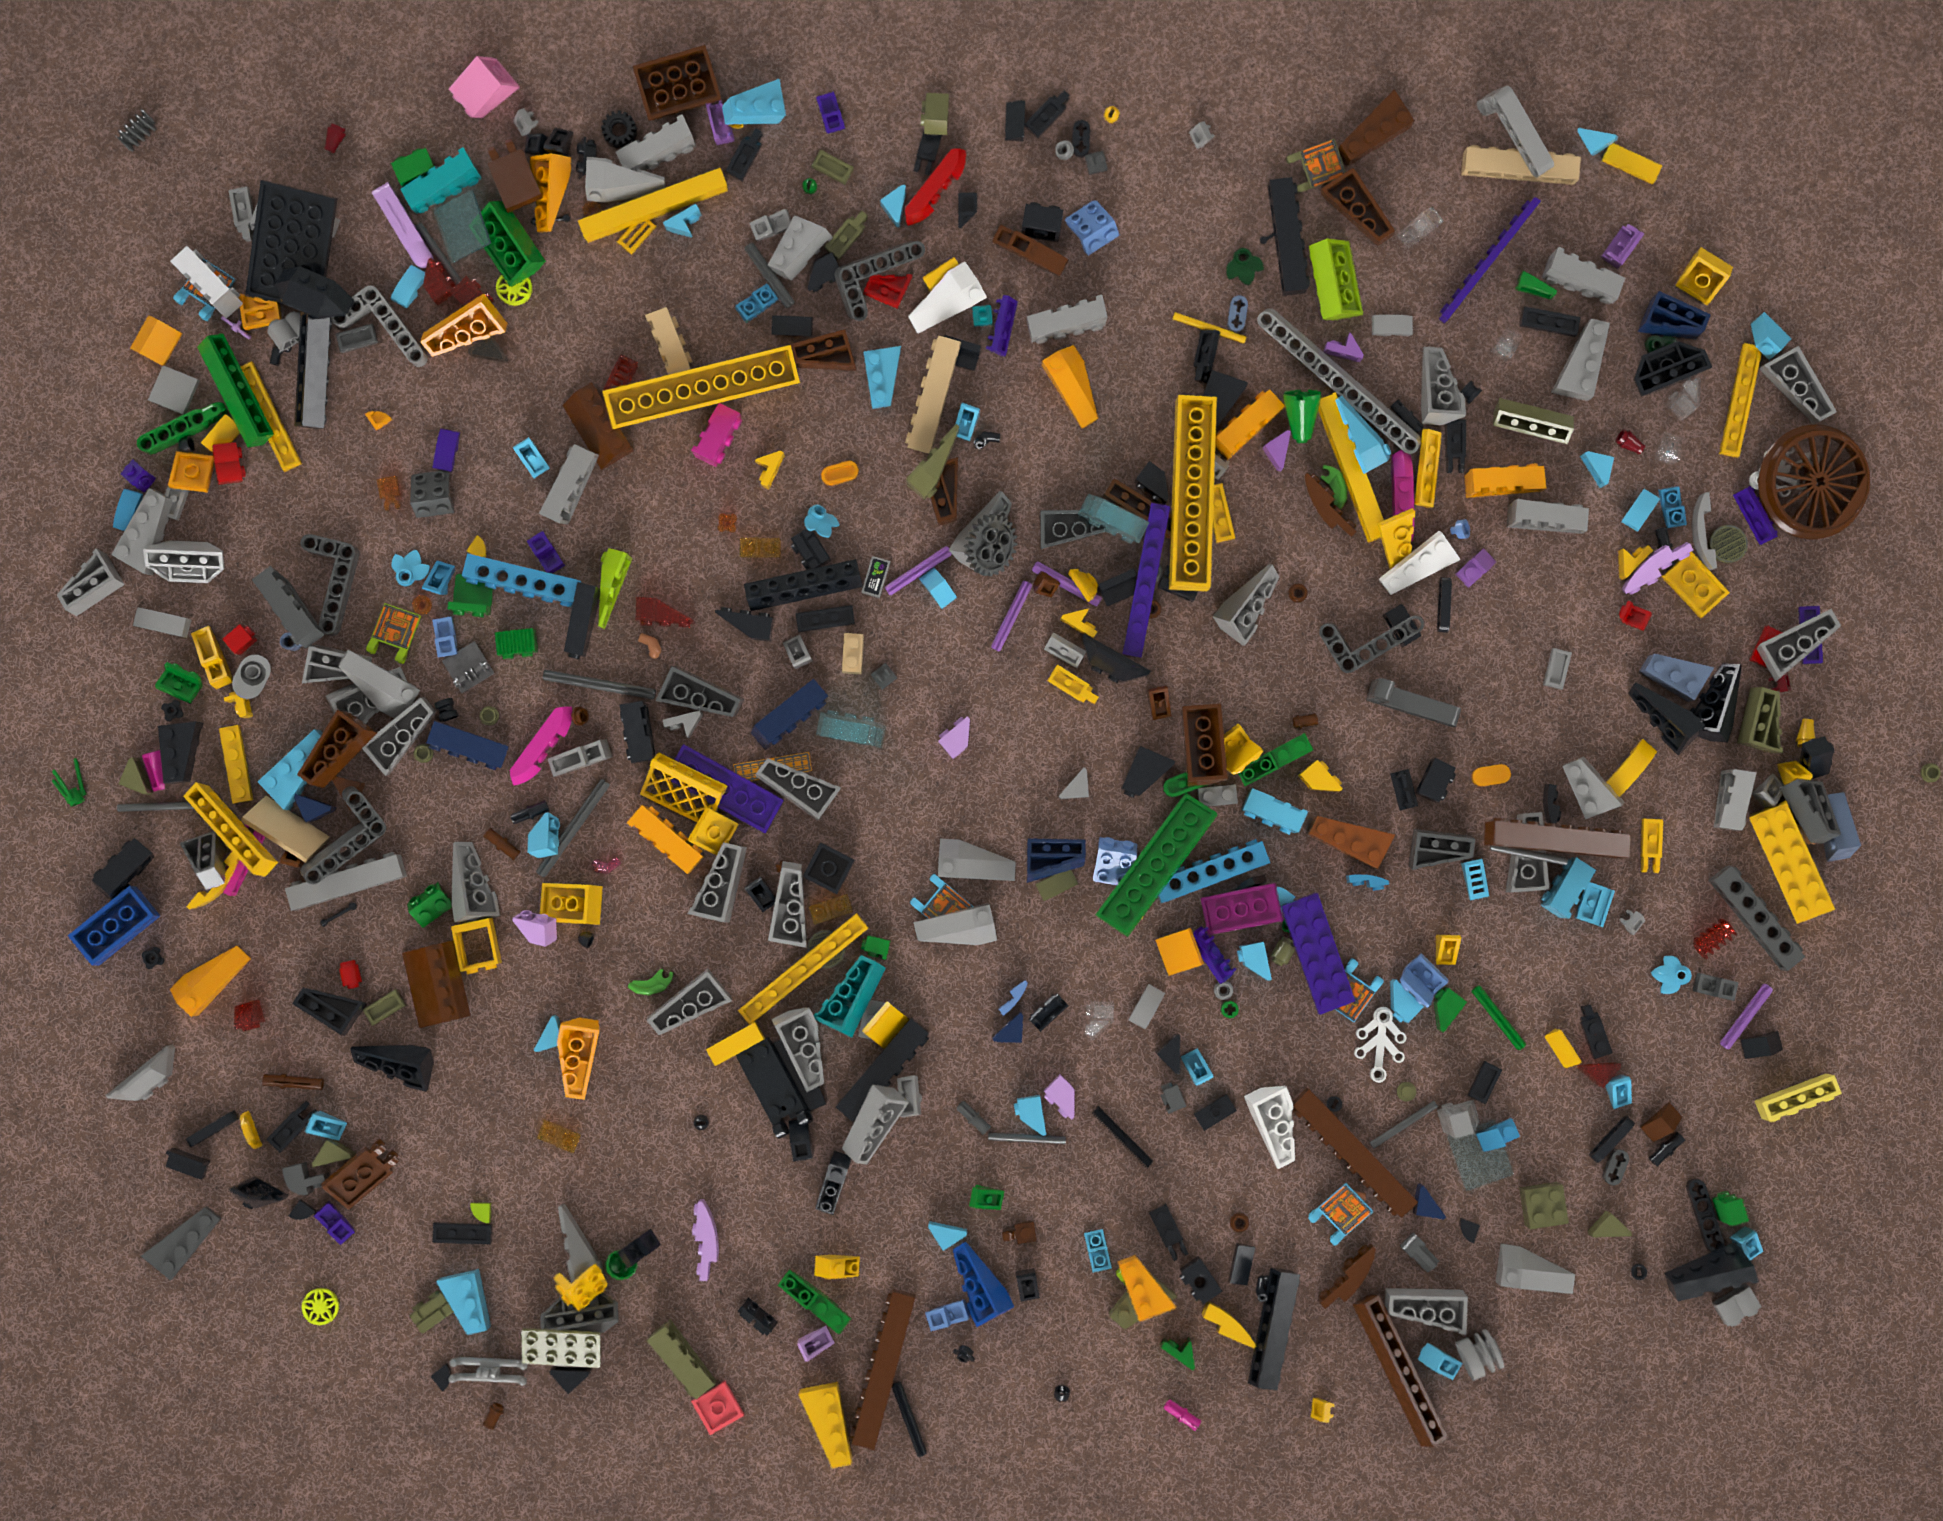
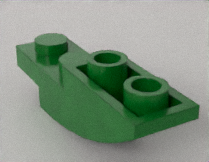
(1276, 759)
(815, 1301)

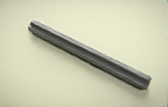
(599, 684)
(574, 826)

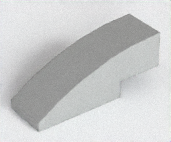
(162, 622)
(580, 757)

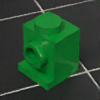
(876, 946)

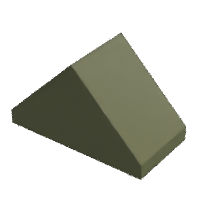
(135, 777)
(332, 1152)
(1608, 1226)

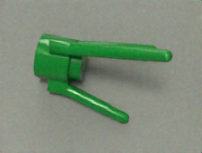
(73, 796)

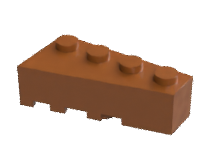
(1355, 841)

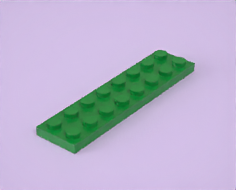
(1156, 864)

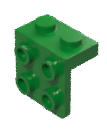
(470, 598)

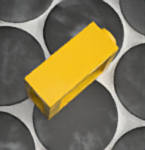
(460, 950)

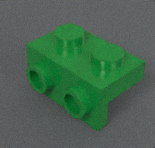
(179, 682)
(429, 905)

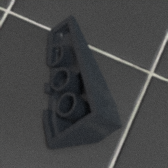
(1719, 704)
(1676, 723)
(406, 1062)
(257, 1193)

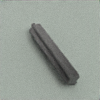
(769, 275)

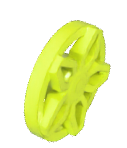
(513, 291)
(320, 1306)

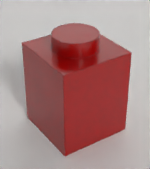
(240, 639)

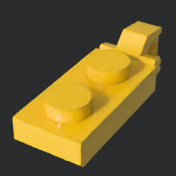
(1072, 685)

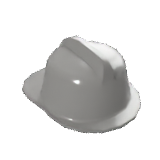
(251, 676)

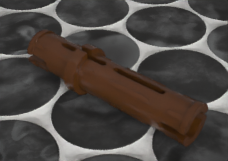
(292, 1082)

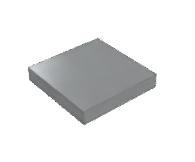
(173, 390)

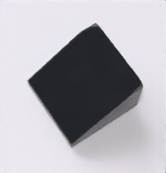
(535, 144)

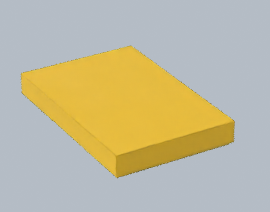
(1695, 585)

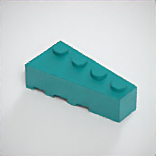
(441, 182)
(851, 997)

